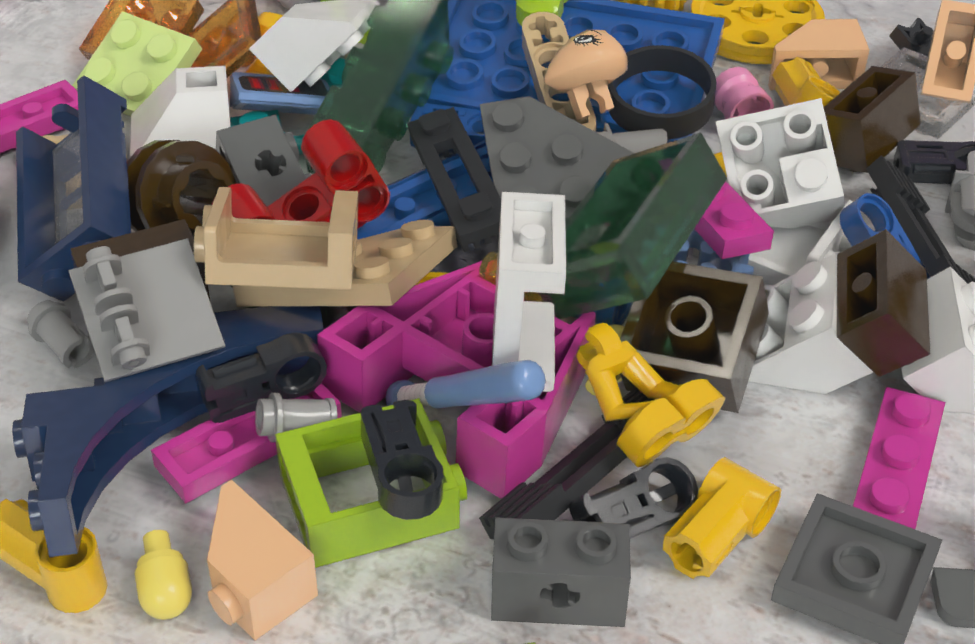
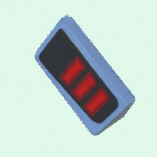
(267, 93)

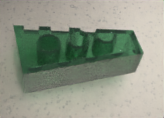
(390, 74)

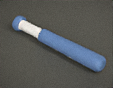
(487, 385)

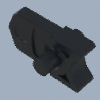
(916, 37)

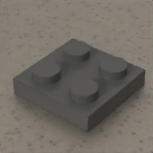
(857, 571)

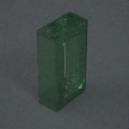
(635, 224)

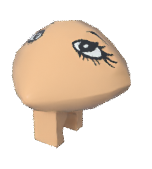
(586, 68)

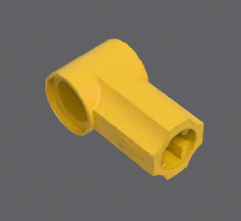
(800, 83)
(727, 508)
(71, 581)

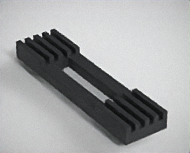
(910, 211)
(473, 216)
(568, 478)

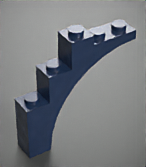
(88, 434)

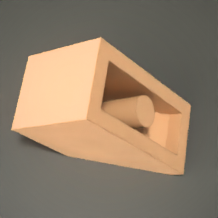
(831, 46)
(952, 53)
(256, 565)

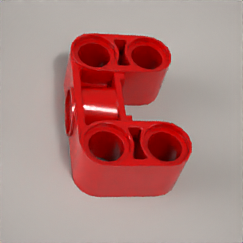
(337, 166)

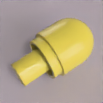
(162, 578)

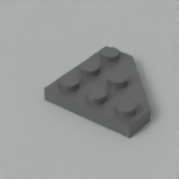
(544, 151)

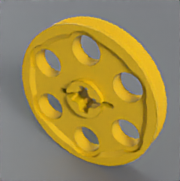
(758, 22)

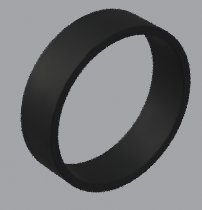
(670, 60)

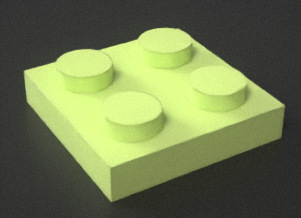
(138, 58)

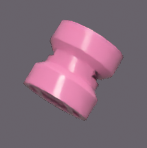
(740, 93)

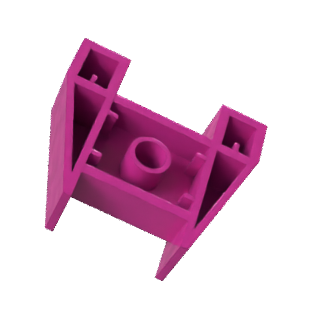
(445, 331)

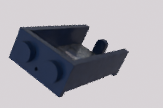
(71, 188)

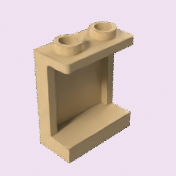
(278, 250)

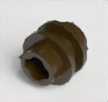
(174, 182)

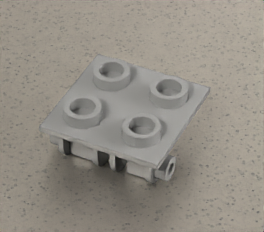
(145, 308)

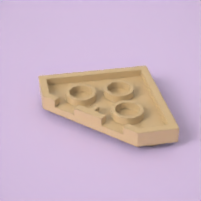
(383, 270)

